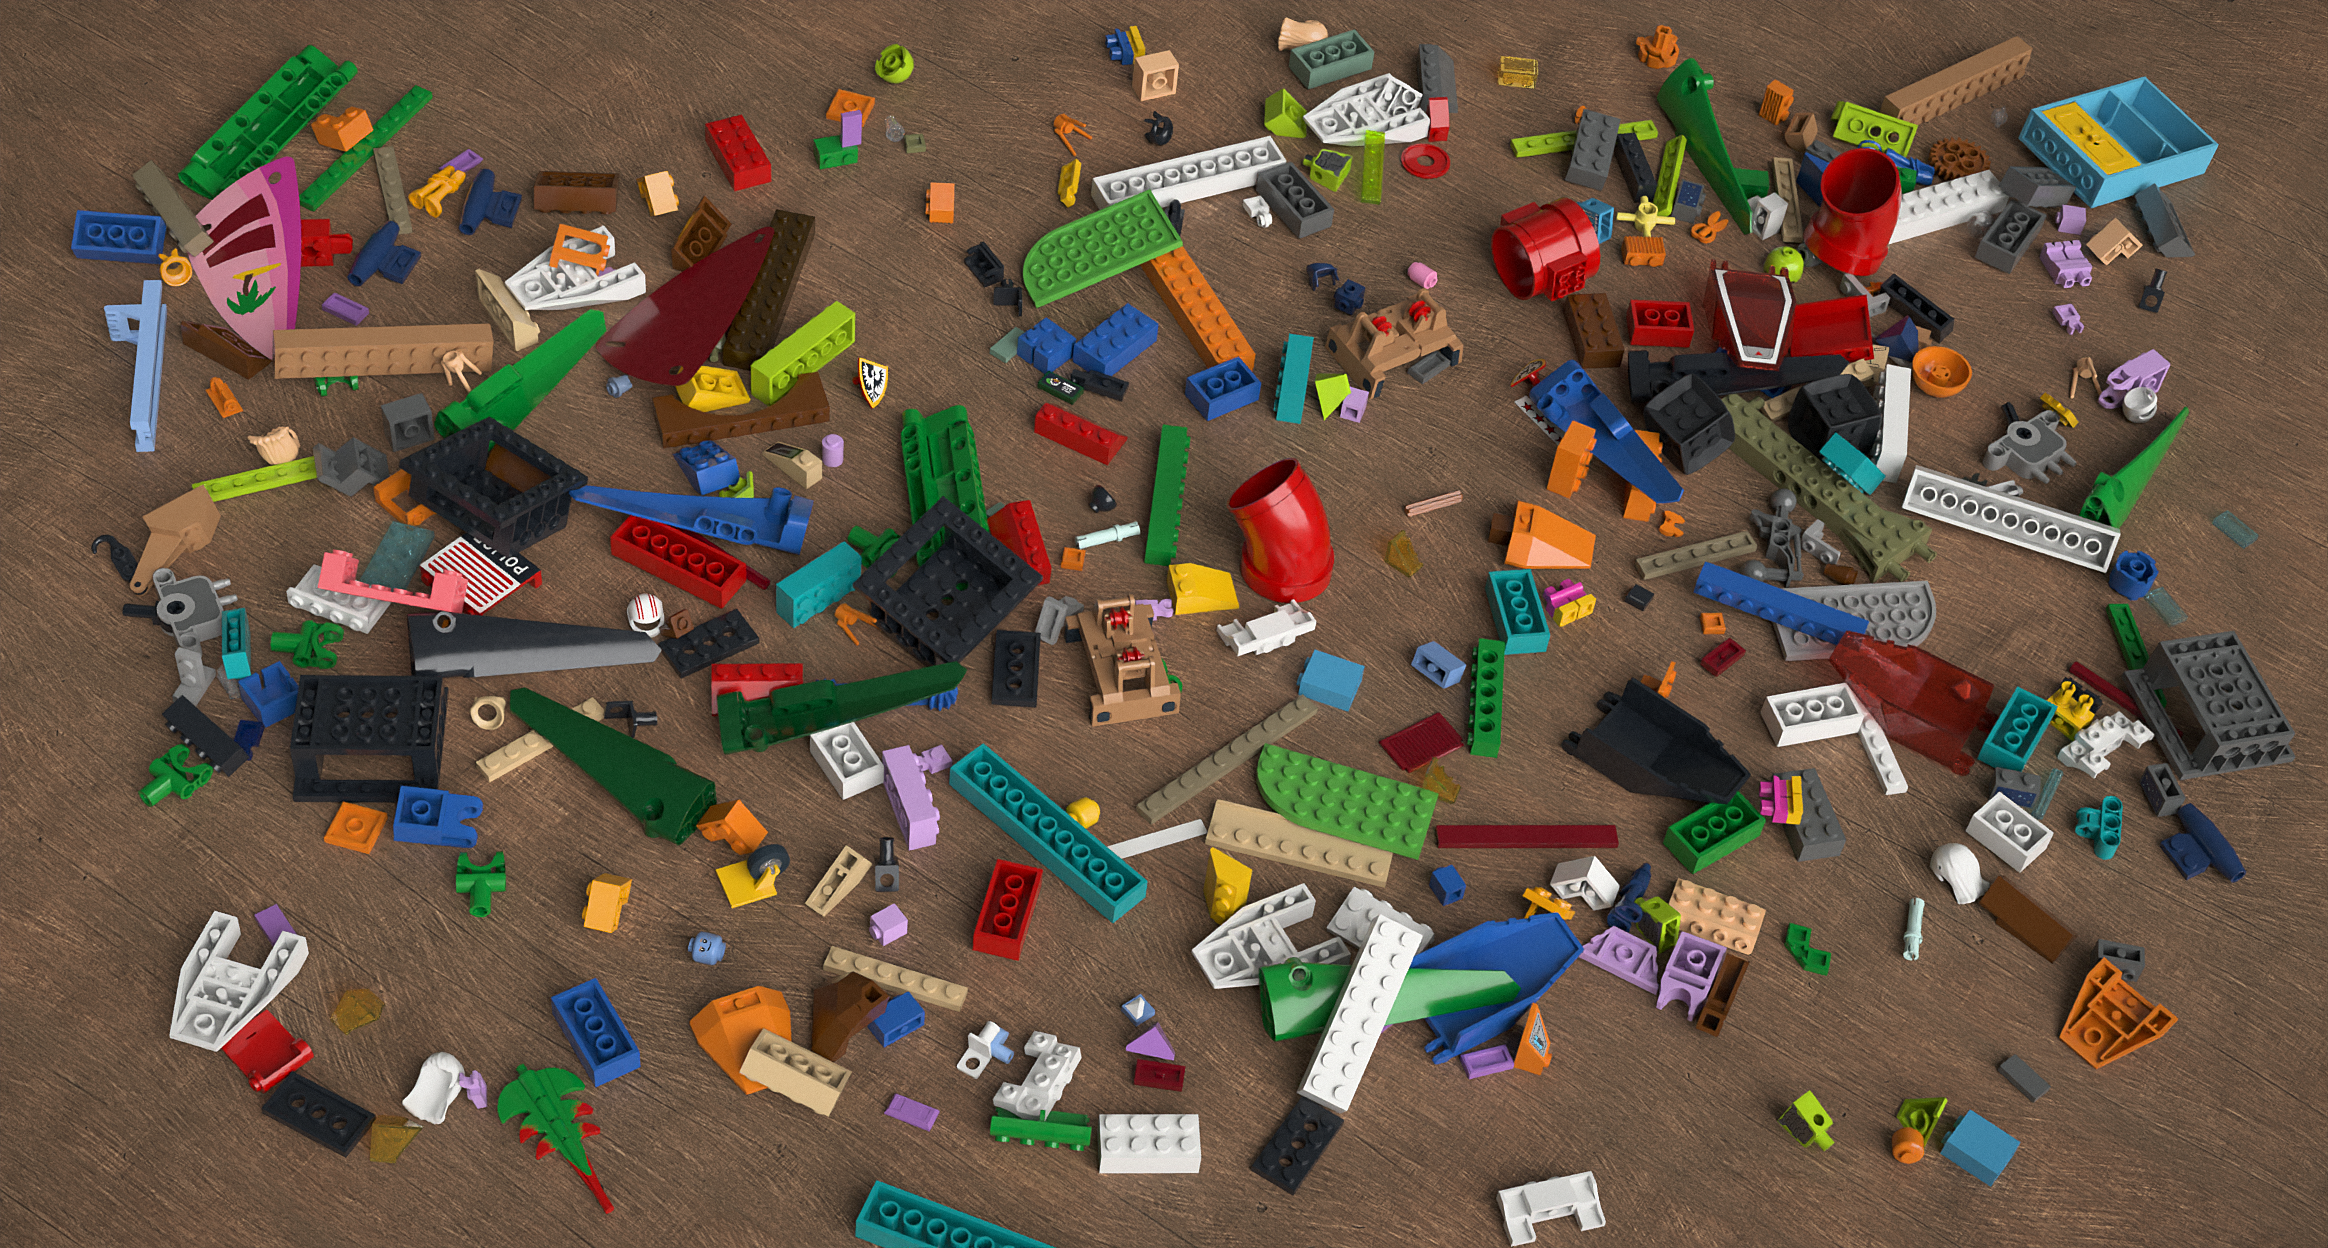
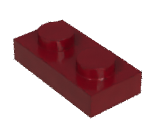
(1722, 657)
(1159, 1075)

